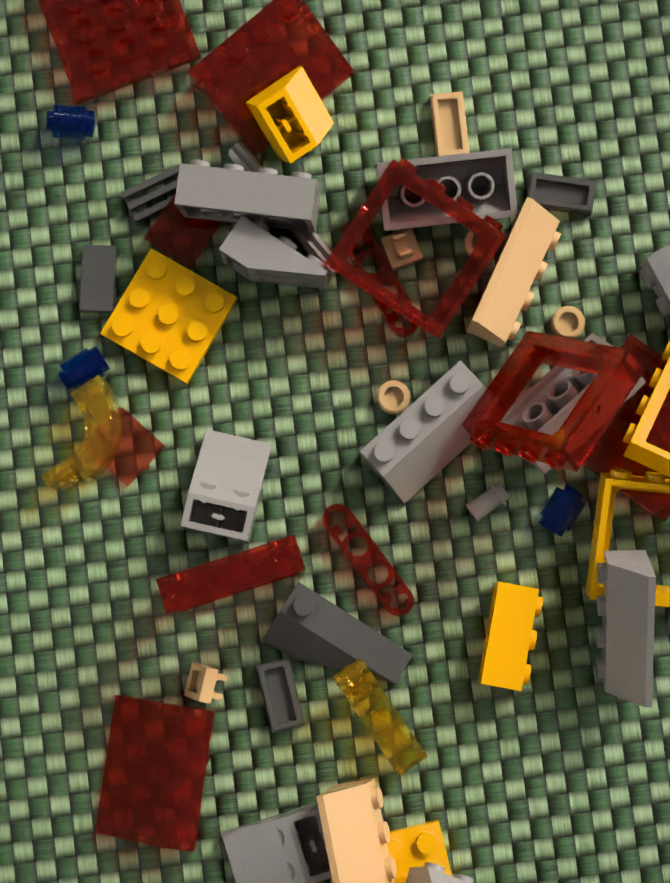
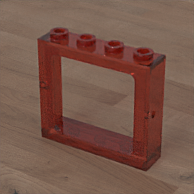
(460, 210)
(569, 447)
(231, 575)

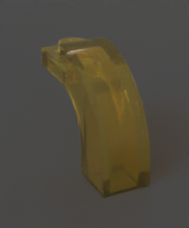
(101, 437)
(379, 716)

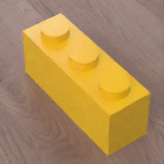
(510, 636)

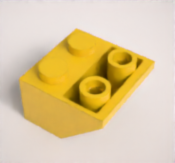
(291, 115)

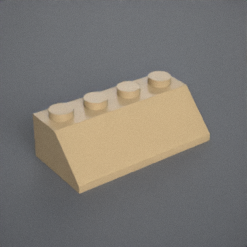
(514, 274)
(356, 833)

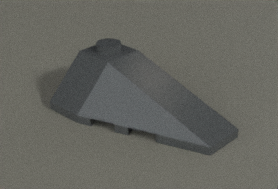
(326, 635)

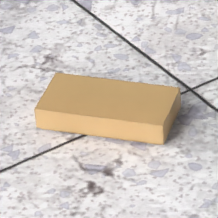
(449, 123)

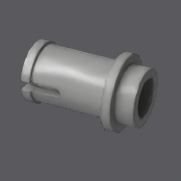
(488, 501)

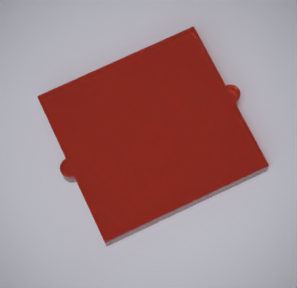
(181, 236)
(135, 451)

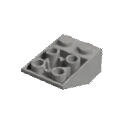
(269, 260)
(226, 486)
(279, 848)

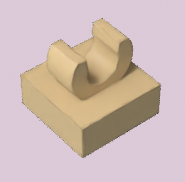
(401, 249)
(202, 683)

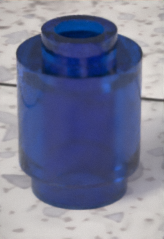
(71, 122)
(82, 368)
(562, 510)

